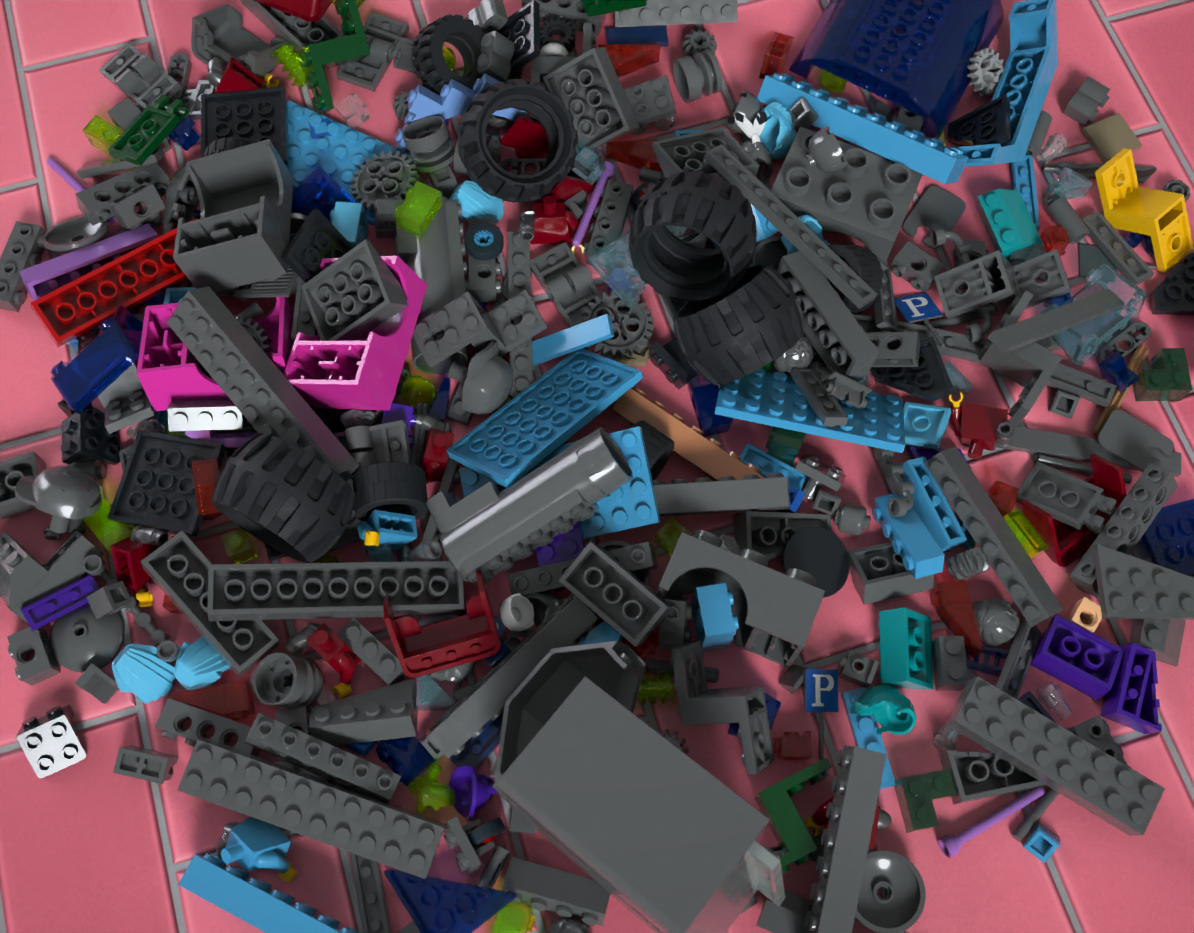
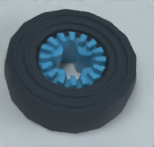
(484, 232)

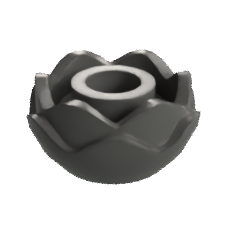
(1178, 186)

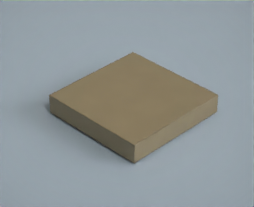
(1110, 137)

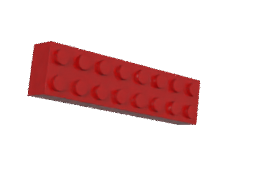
(97, 295)

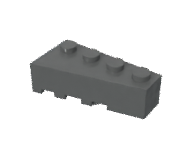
(368, 716)
(984, 775)

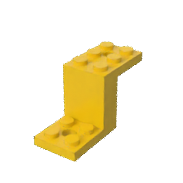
(1144, 210)

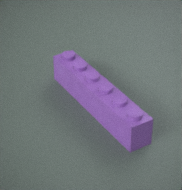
(68, 267)

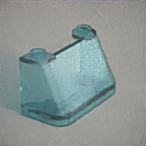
(1090, 337)

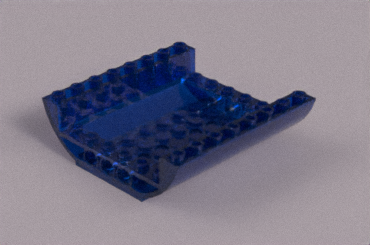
(929, 60)

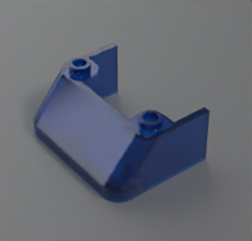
(100, 360)

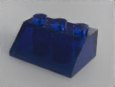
(319, 192)

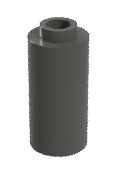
(1039, 134)
(1064, 214)

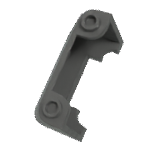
(221, 36)

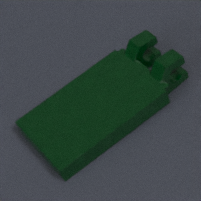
(148, 130)

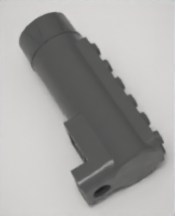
(436, 260)
(506, 524)

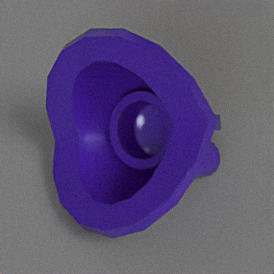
(471, 790)

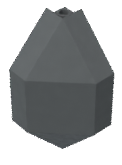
(607, 664)

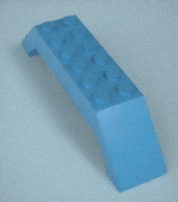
(1023, 79)

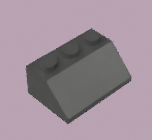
(18, 571)
(882, 575)
(1160, 636)

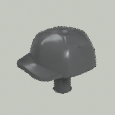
(484, 382)
(63, 493)

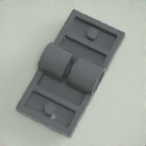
(382, 37)
(139, 76)
(650, 102)
(565, 282)
(376, 444)

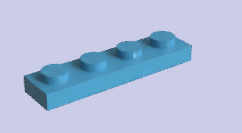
(865, 733)

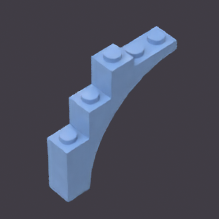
(451, 102)

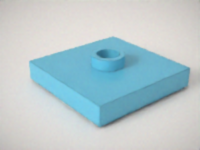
(925, 424)

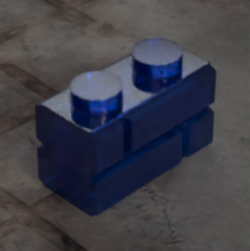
(704, 404)

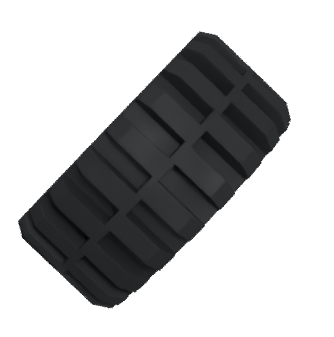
(429, 52)

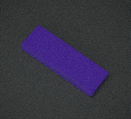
(59, 603)

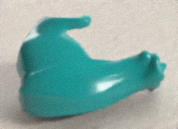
(889, 708)

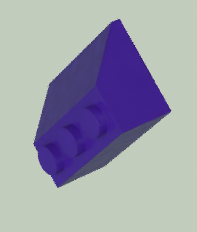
(1077, 657)

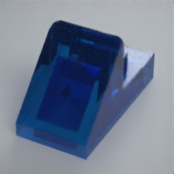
(184, 134)

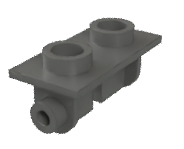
(841, 386)

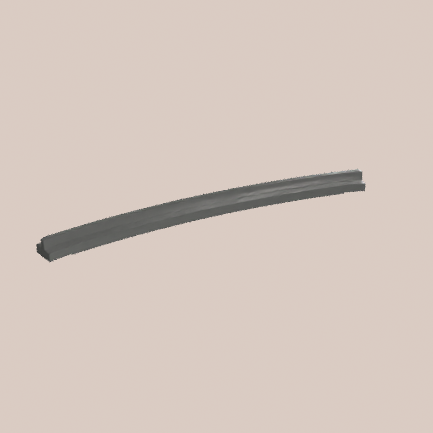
(958, 346)

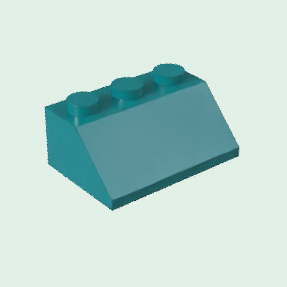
(1007, 221)
(905, 649)

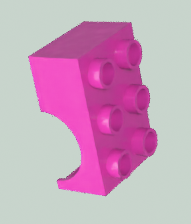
(361, 371)
(173, 373)

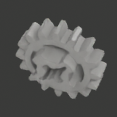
(985, 71)

